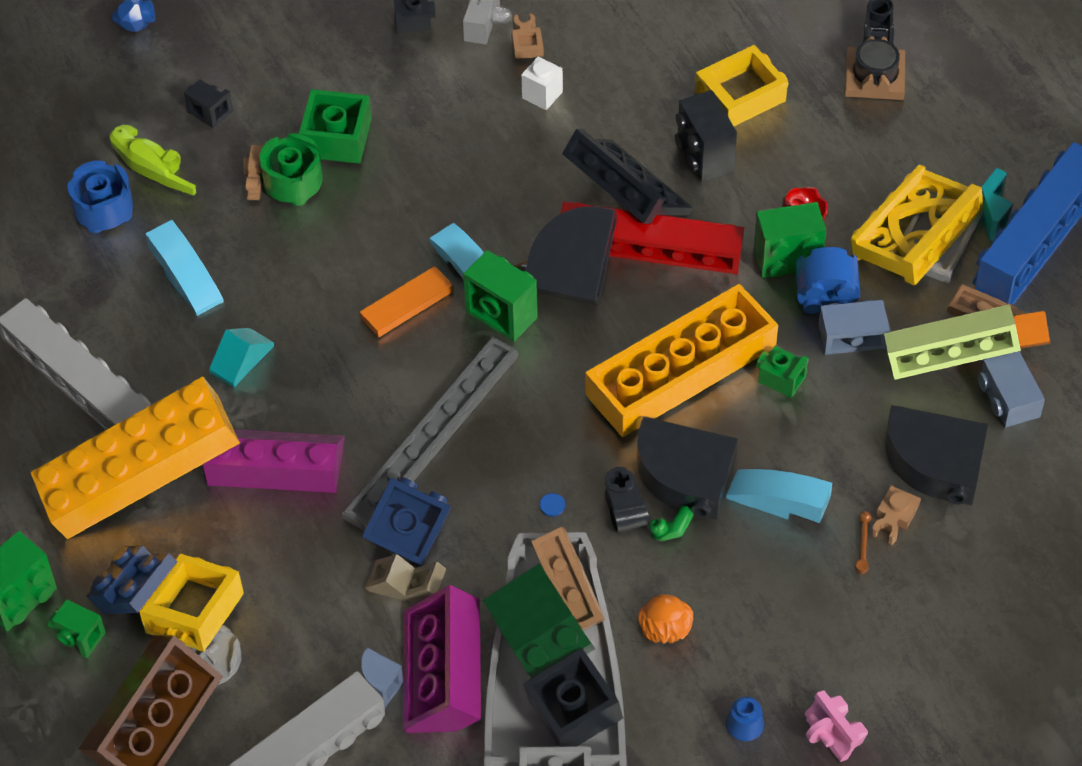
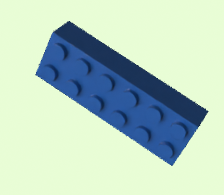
(1033, 230)

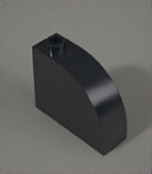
(573, 254)
(936, 452)
(685, 465)

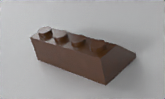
(152, 706)

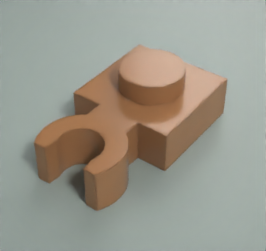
(527, 39)
(253, 170)
(895, 511)

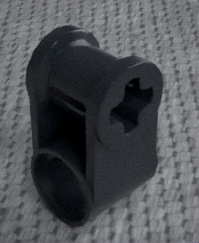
(879, 20)
(624, 500)

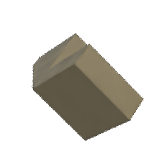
(400, 580)

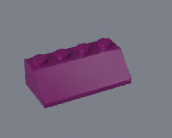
(279, 462)
(442, 663)

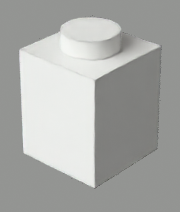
(542, 83)

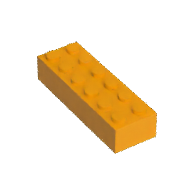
(680, 359)
(134, 458)

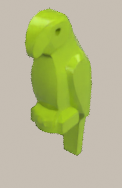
(149, 158)

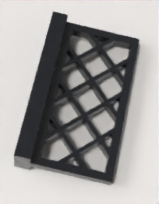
(624, 177)

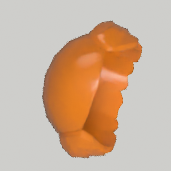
(665, 619)

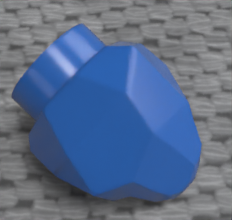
(134, 14)

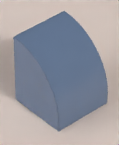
(381, 674)

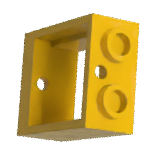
(753, 103)
(192, 630)

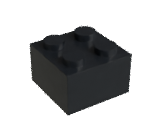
(706, 136)
(573, 700)

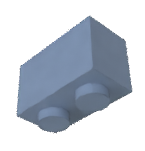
(853, 326)
(1011, 389)

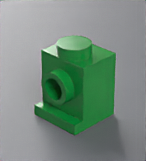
(782, 371)
(77, 627)

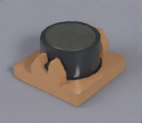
(875, 70)

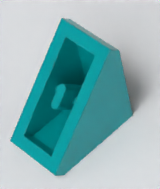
(239, 354)

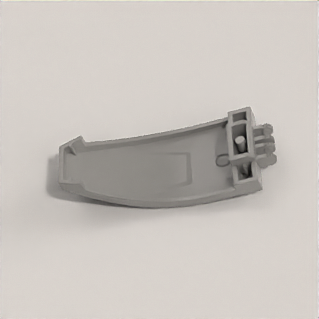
(511, 725)

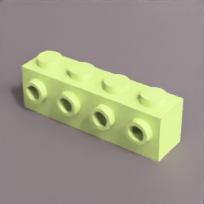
(952, 342)

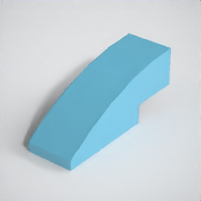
(183, 267)
(781, 493)

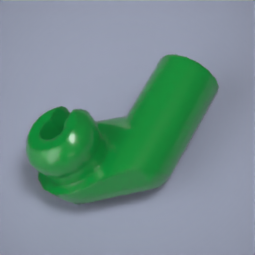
(672, 529)

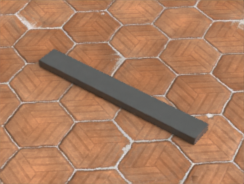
(434, 428)

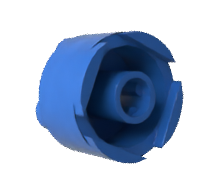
(100, 196)
(827, 278)

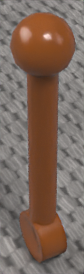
(862, 565)

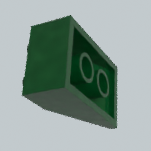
(536, 621)

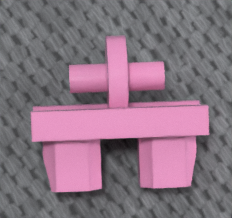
(831, 727)

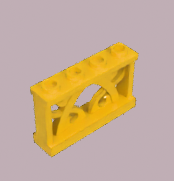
(918, 258)

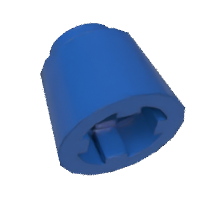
(745, 719)

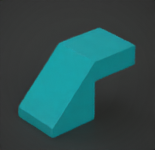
(995, 208)

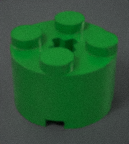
(291, 168)

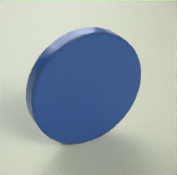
(552, 504)

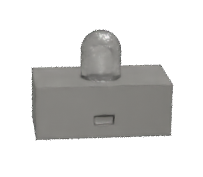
(480, 19)

